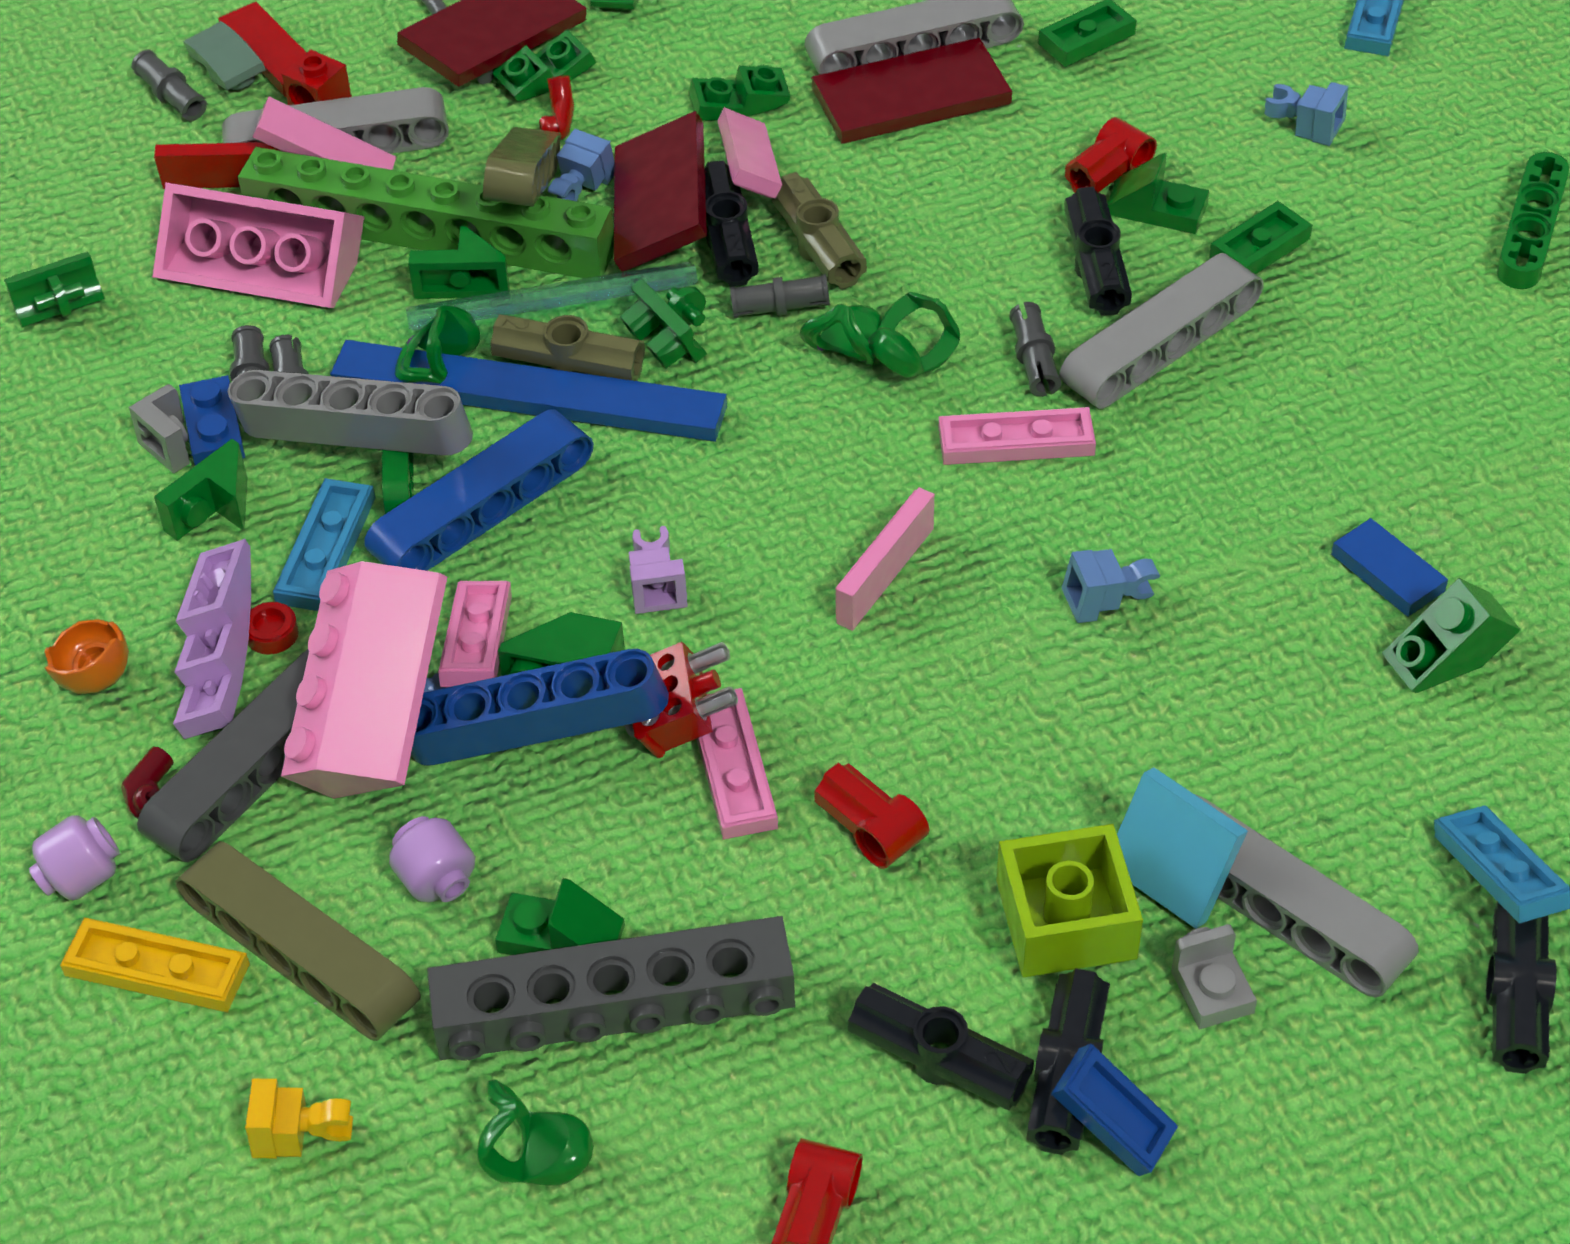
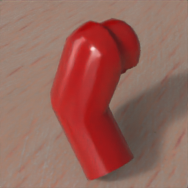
(562, 106)

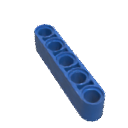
(480, 493)
(538, 706)

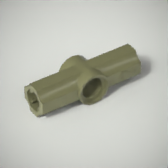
(819, 231)
(567, 346)

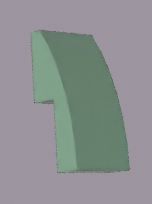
(225, 56)

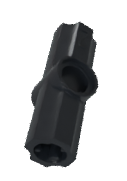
(728, 227)
(1097, 251)
(1521, 991)
(1074, 1023)
(970, 1060)

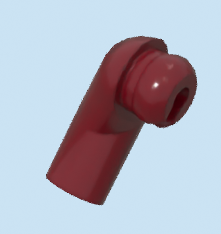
(144, 779)

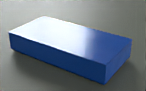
(1389, 567)
(1114, 1110)

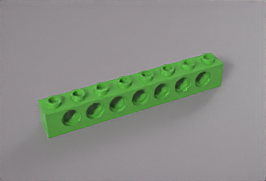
(429, 210)

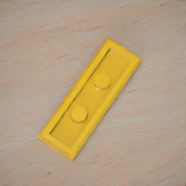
(155, 964)

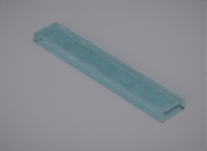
(559, 293)

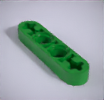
(1533, 219)

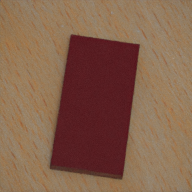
(484, 34)
(911, 90)
(659, 192)

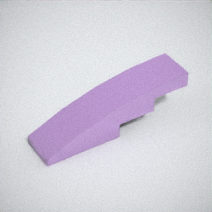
(217, 633)

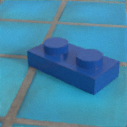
(209, 416)

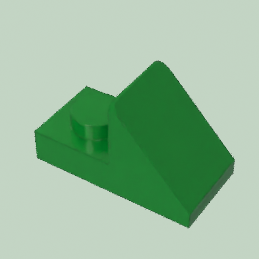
(1149, 199)
(460, 273)
(207, 488)
(549, 924)

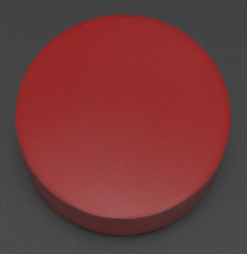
(272, 628)

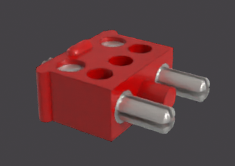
(688, 705)

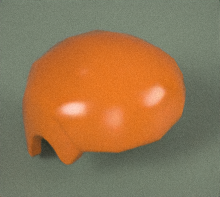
(88, 656)

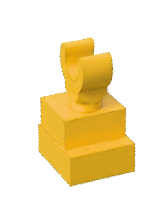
(280, 1118)

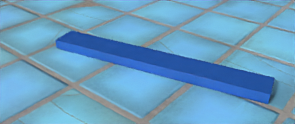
(539, 389)

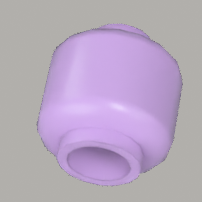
(74, 857)
(431, 859)

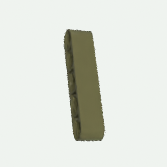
(521, 166)
(298, 940)

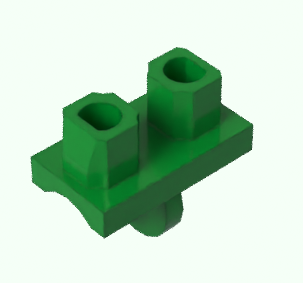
(54, 289)
(674, 318)

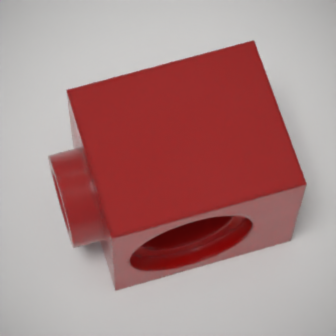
(315, 79)

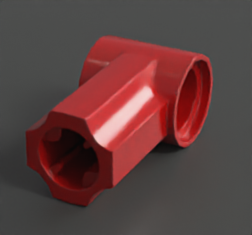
(1116, 150)
(880, 824)
(818, 1188)

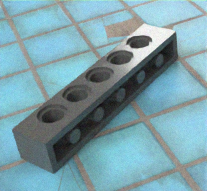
(586, 972)

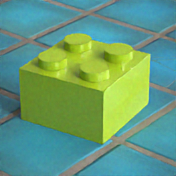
(1068, 900)

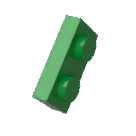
(1087, 32)
(1264, 237)

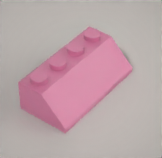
(256, 245)
(364, 679)

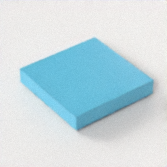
(1178, 847)

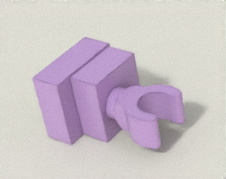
(655, 578)

